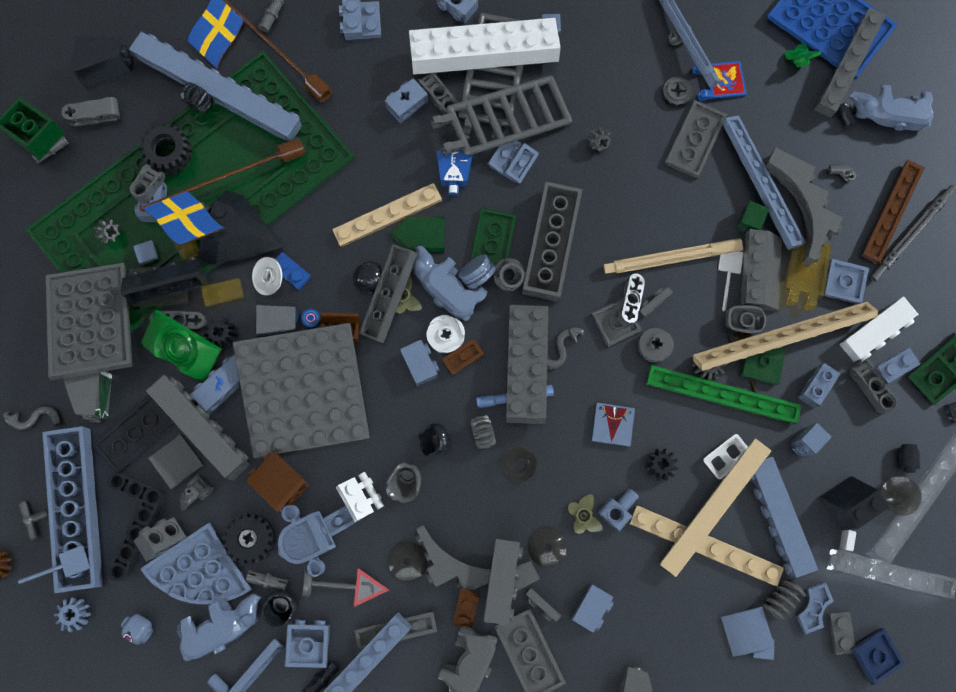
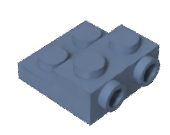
(360, 19)
(307, 644)

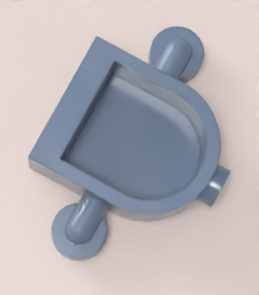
(304, 539)

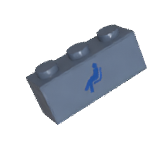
(218, 386)

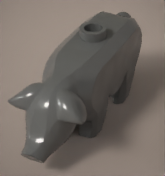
(473, 664)

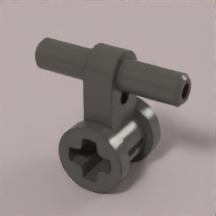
(196, 489)

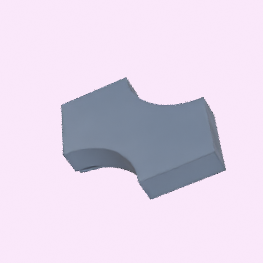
(817, 600)

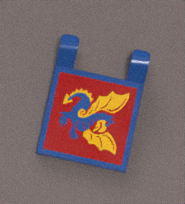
(731, 83)

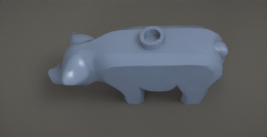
(895, 112)
(444, 287)
(218, 631)

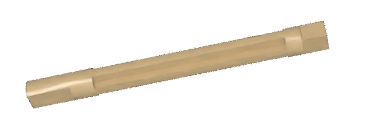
(674, 256)

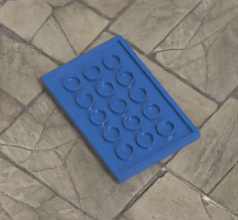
(828, 26)

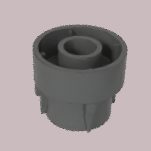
(517, 278)

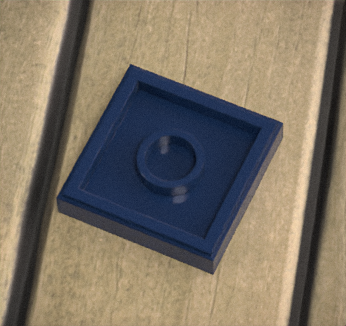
(877, 656)

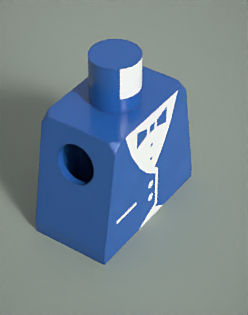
(454, 170)

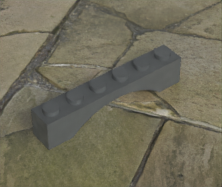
(850, 63)

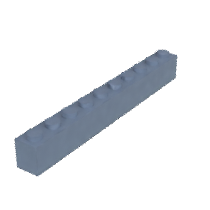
(222, 90)

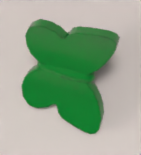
(801, 55)

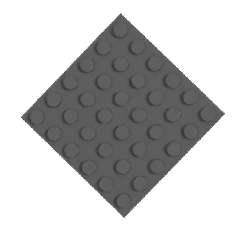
(301, 390)

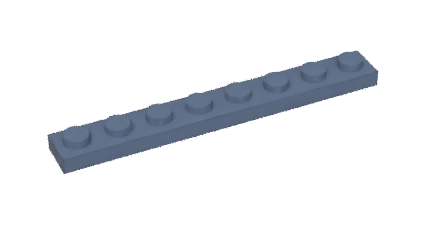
(763, 182)

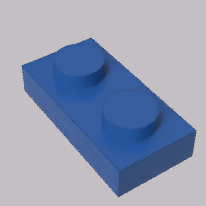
(292, 272)

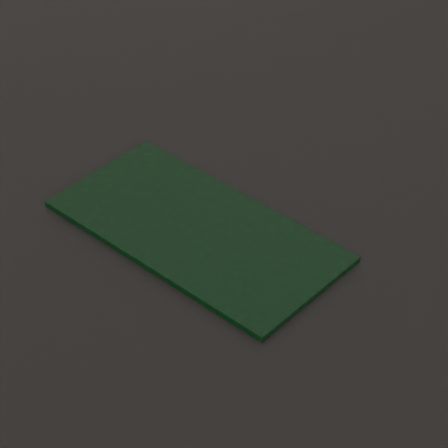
(219, 145)

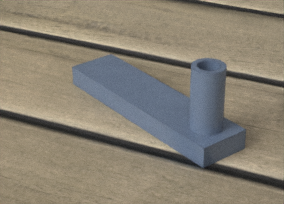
(252, 673)

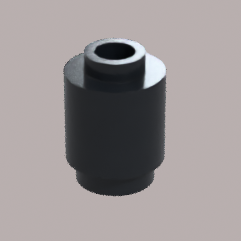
(909, 458)

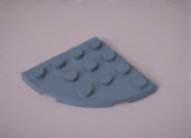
(198, 570)

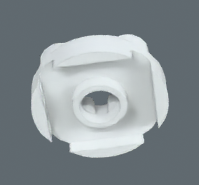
(441, 344)

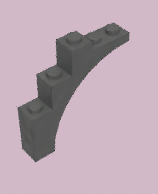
(812, 200)
(469, 577)

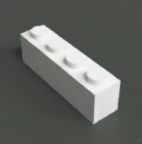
(879, 329)

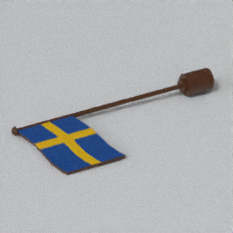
(218, 30)
(186, 218)

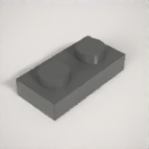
(659, 297)
(548, 612)
(841, 632)

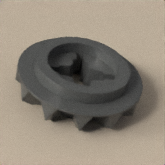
(683, 85)

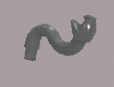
(573, 333)
(53, 413)

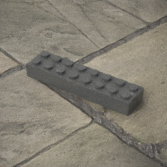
(388, 293)

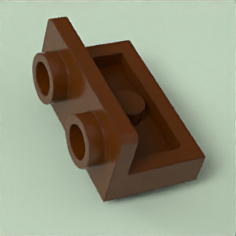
(332, 319)

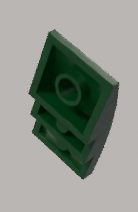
(937, 373)

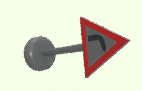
(365, 587)

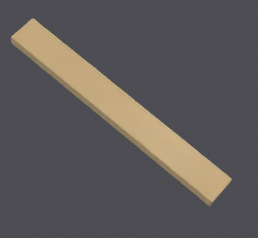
(715, 507)

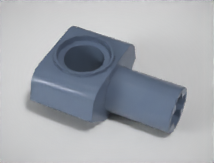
(621, 506)

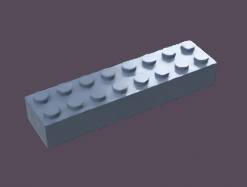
(72, 504)

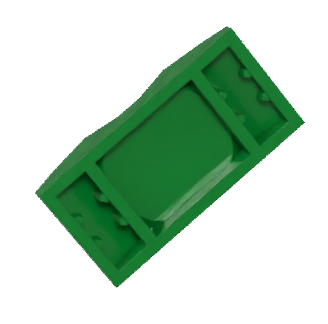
(180, 346)

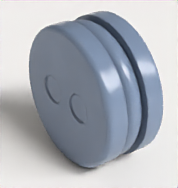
(476, 271)

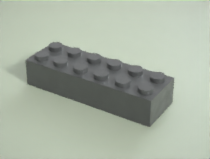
(552, 242)
(527, 364)
(198, 428)

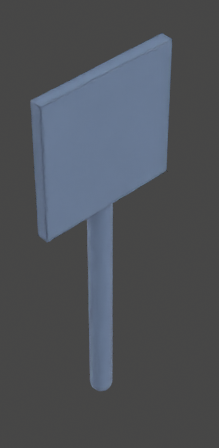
(72, 562)

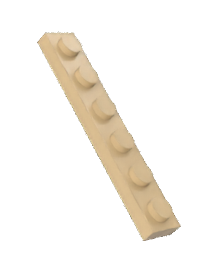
(387, 215)

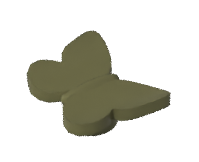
(407, 300)
(584, 516)

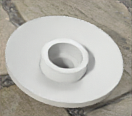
(267, 276)

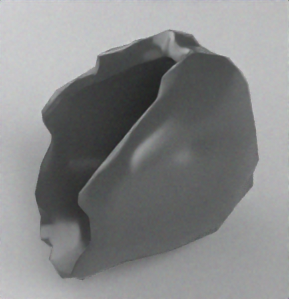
(403, 483)

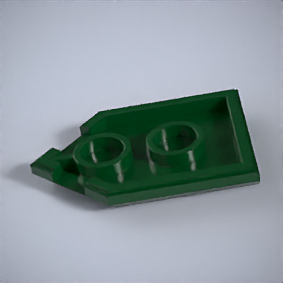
(420, 231)

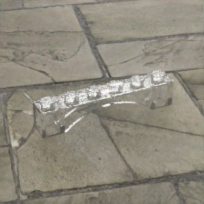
(891, 574)

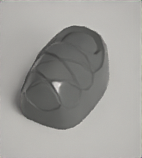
(746, 319)

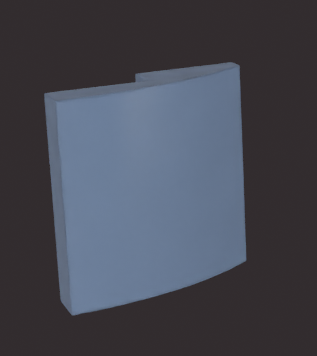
(513, 160)
(747, 631)

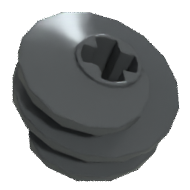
(648, 350)

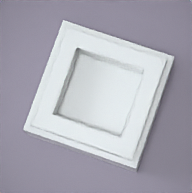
(847, 540)

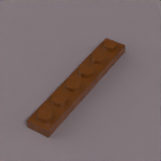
(892, 211)

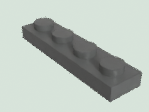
(421, 625)

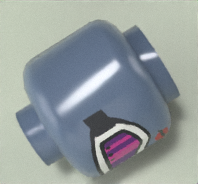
(136, 629)

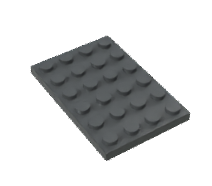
(87, 322)

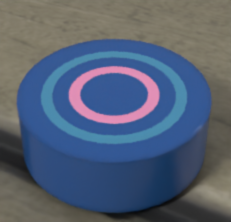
(310, 318)

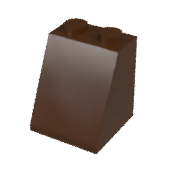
(277, 481)

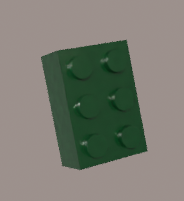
(30, 128)

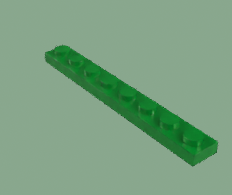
(723, 394)

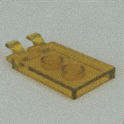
(806, 279)

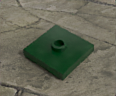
(764, 366)

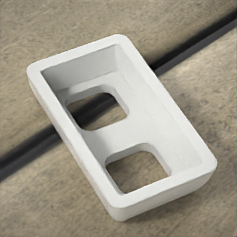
(721, 452)

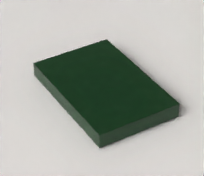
(493, 234)

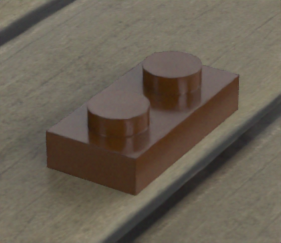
(463, 357)
(466, 608)

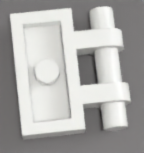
(354, 498)

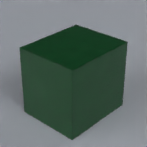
(752, 217)

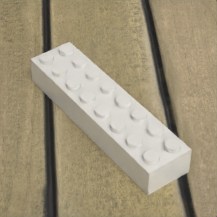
(484, 45)

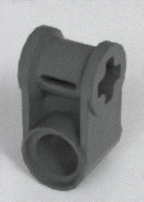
(148, 180)

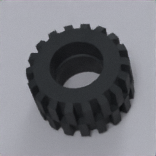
(159, 137)

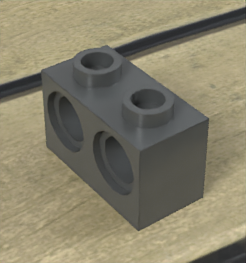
(163, 535)

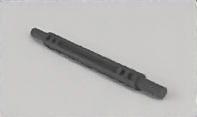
(913, 233)

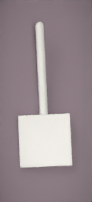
(731, 264)

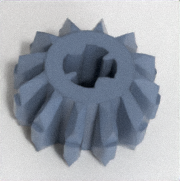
(68, 622)

